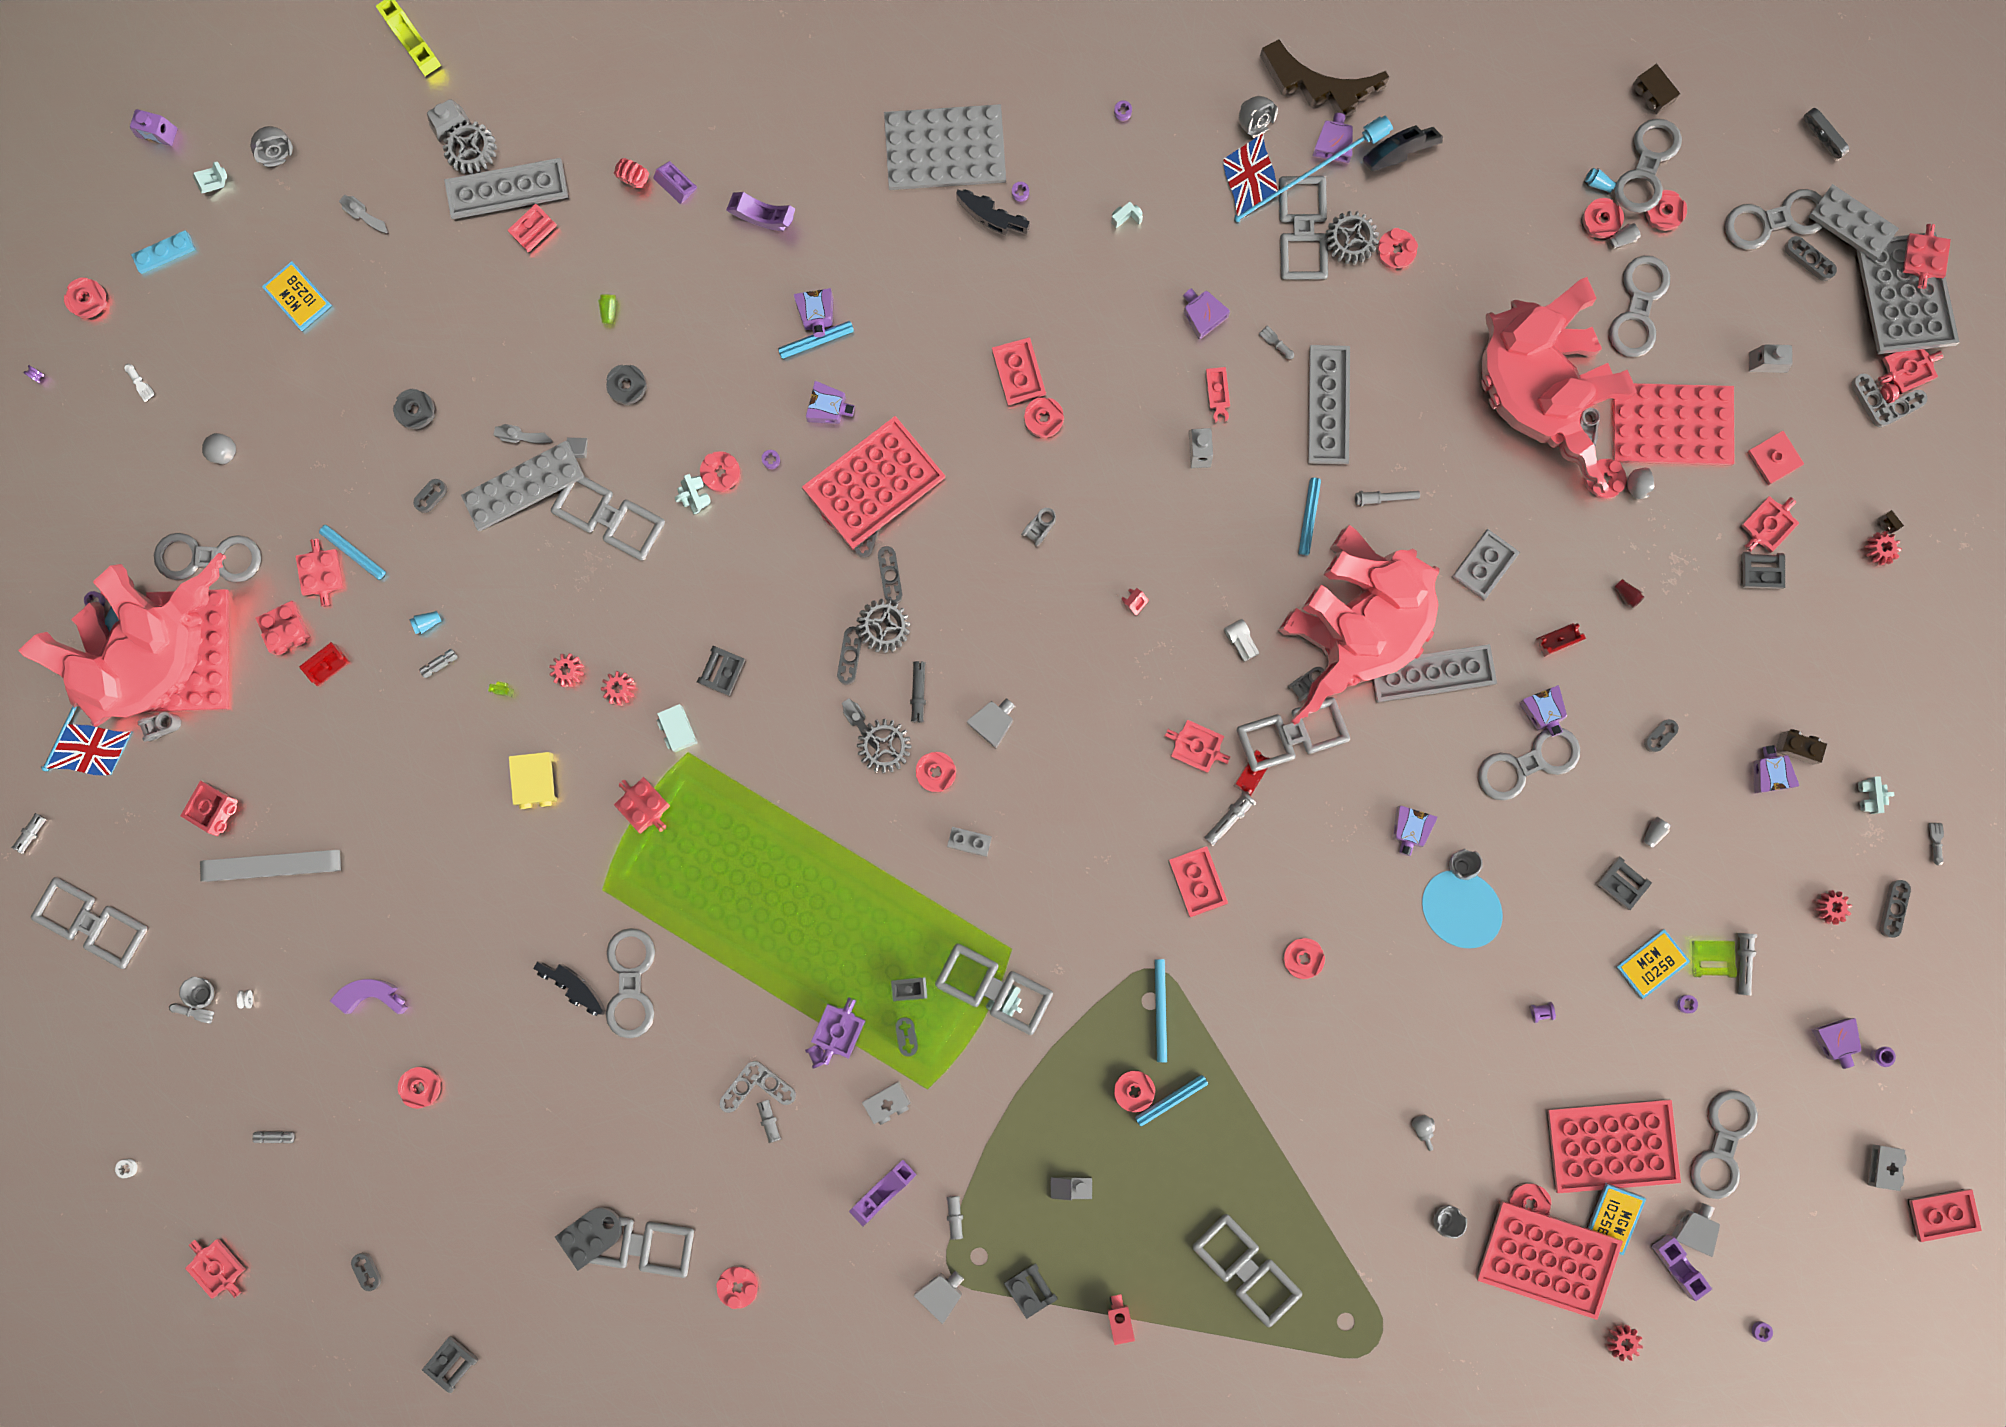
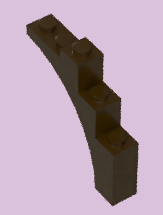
(1342, 93)

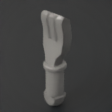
(1272, 338)
(1936, 835)
(199, 1014)

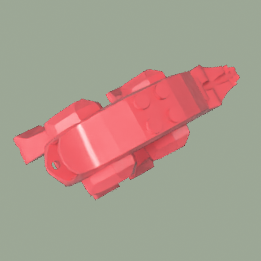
(1538, 386)
(1374, 630)
(141, 657)

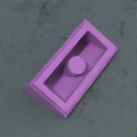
(674, 182)

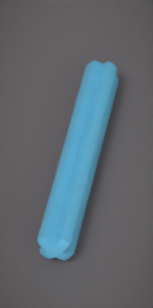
(811, 341)
(1309, 516)
(352, 552)
(1171, 1100)

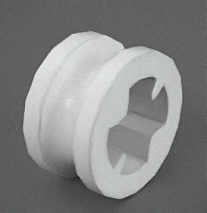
(244, 999)
(132, 1165)

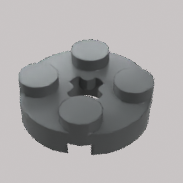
(637, 385)
(424, 413)

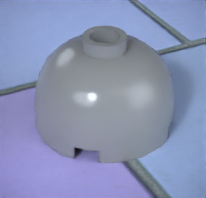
(1257, 114)
(270, 146)

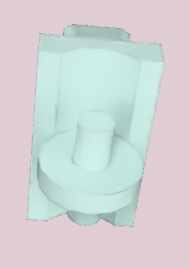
(689, 495)
(1877, 795)
(1010, 1003)

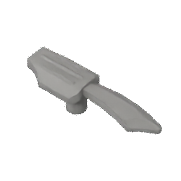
(357, 210)
(514, 434)
(856, 717)

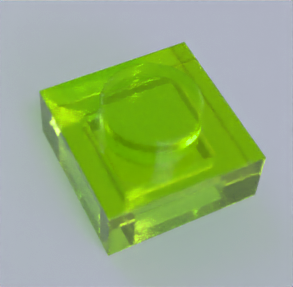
(501, 689)

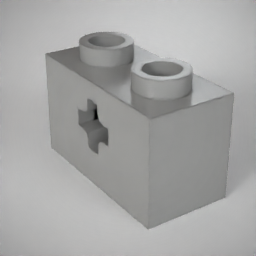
(969, 841)
(874, 1104)
(1881, 1158)

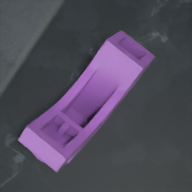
(760, 213)
(353, 993)
(882, 1192)

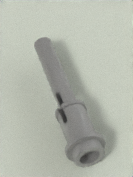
(1376, 497)

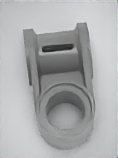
(1590, 429)
(1039, 527)
(1304, 683)
(155, 726)

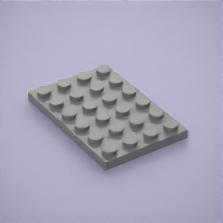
(945, 147)
(1900, 311)

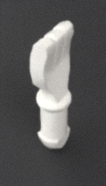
(143, 388)

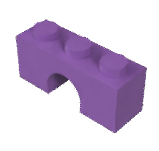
(1684, 1273)

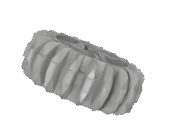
(463, 160)
(1344, 233)
(891, 627)
(894, 732)

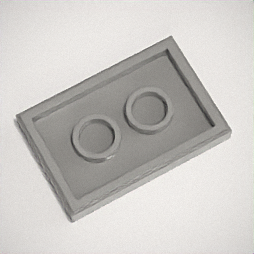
(1485, 564)

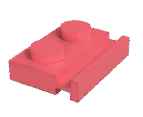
(532, 227)

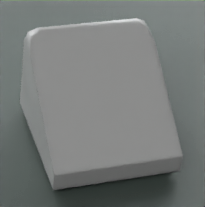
(578, 446)

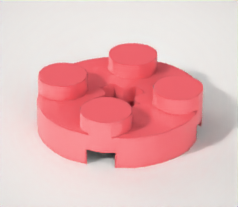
(1672, 220)
(1594, 226)
(1405, 241)
(96, 300)
(1032, 417)
(727, 479)
(1617, 479)
(935, 760)
(1314, 953)
(429, 1081)
(1130, 1102)
(1531, 1191)
(739, 1275)

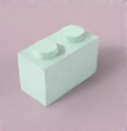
(676, 728)

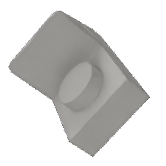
(909, 989)
(1071, 1188)

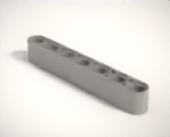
(270, 865)

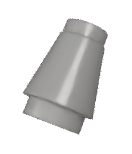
(1626, 235)
(1656, 831)

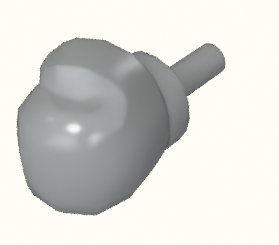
(1424, 1128)

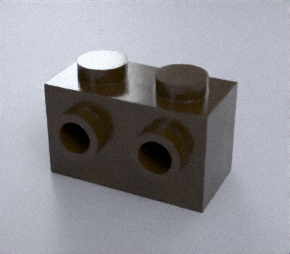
(1800, 747)

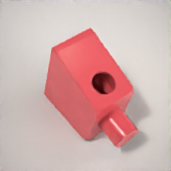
(1123, 1330)

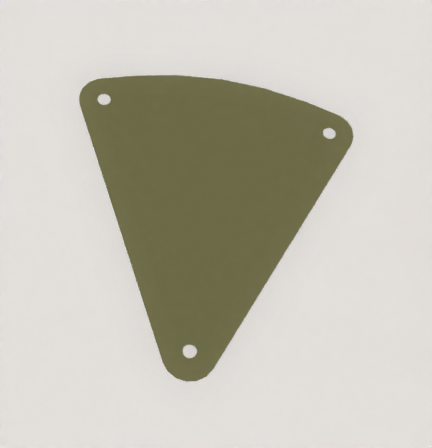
(1155, 1191)

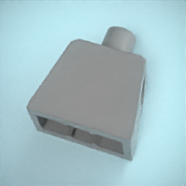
(444, 117)
(1774, 358)
(1200, 447)
(992, 721)
(1698, 1230)
(940, 1295)

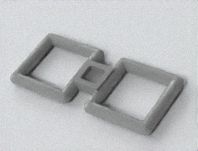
(1303, 229)
(609, 517)
(1291, 735)
(89, 923)
(994, 989)
(640, 1244)
(1247, 1270)

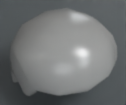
(218, 448)
(1640, 483)
(1466, 864)
(196, 992)
(1450, 1222)

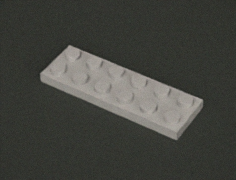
(506, 188)
(1329, 404)
(522, 486)
(1438, 674)

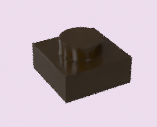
(1890, 522)

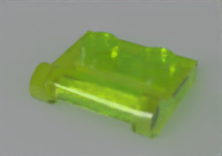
(1713, 952)

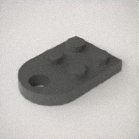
(589, 1237)

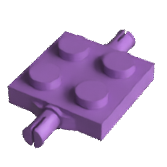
(838, 1031)

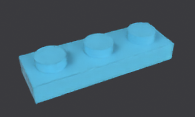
(163, 252)

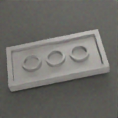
(1853, 222)

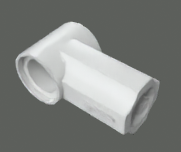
(1240, 635)

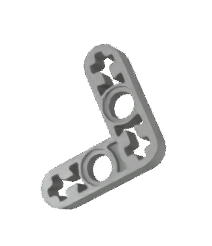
(1887, 410)
(760, 1081)

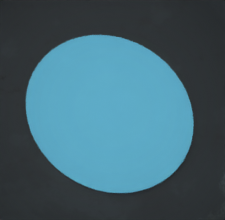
(1462, 910)

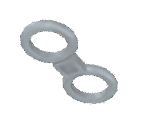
(1648, 165)
(1771, 219)
(1639, 306)
(203, 555)
(1528, 764)
(630, 983)
(1724, 1144)

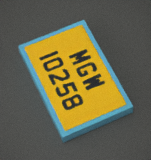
(296, 296)
(1652, 964)
(1617, 1213)

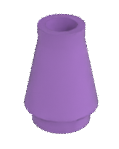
(1883, 1056)

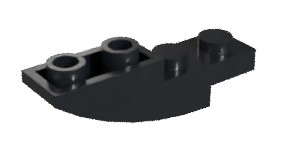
(1396, 147)
(984, 211)
(579, 990)

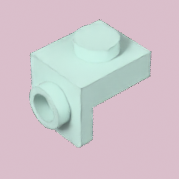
(210, 178)
(1122, 214)

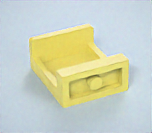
(532, 780)

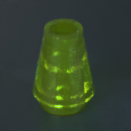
(607, 308)

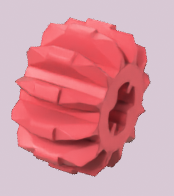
(631, 173)
(1876, 550)
(561, 676)
(614, 695)
(1840, 908)
(1621, 1335)

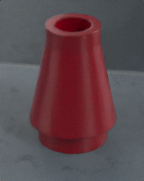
(1630, 594)

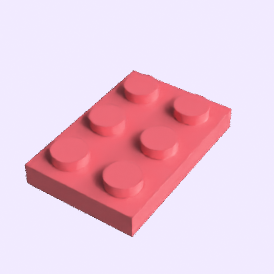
(1018, 371)
(1198, 881)
(1945, 1215)

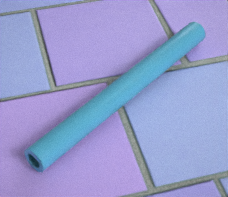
(1160, 997)

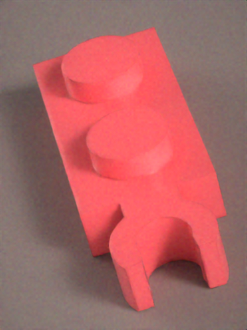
(1218, 391)

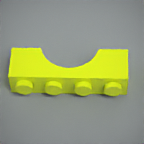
(408, 36)

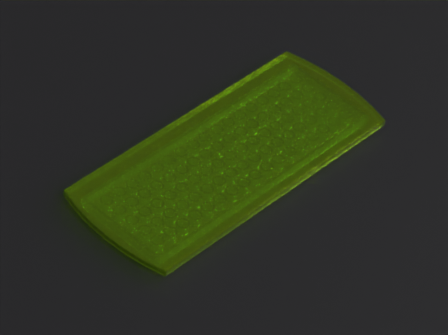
(803, 916)

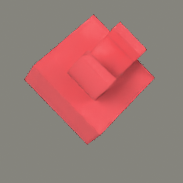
(1135, 601)

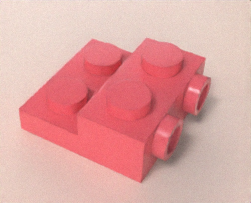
(282, 628)
(209, 808)

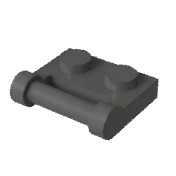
(1763, 576)
(726, 674)
(1621, 889)
(1025, 1295)
(445, 1359)

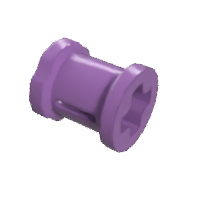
(1543, 1012)
(816, 1054)

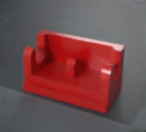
(1560, 639)
(324, 664)
(1249, 779)

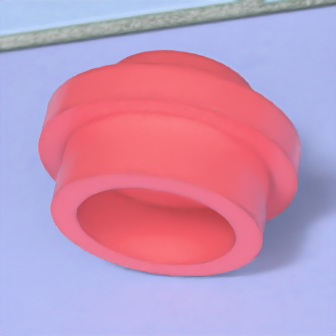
(1890, 392)

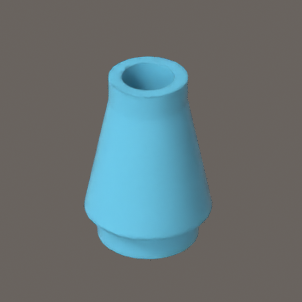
(1599, 180)
(424, 621)

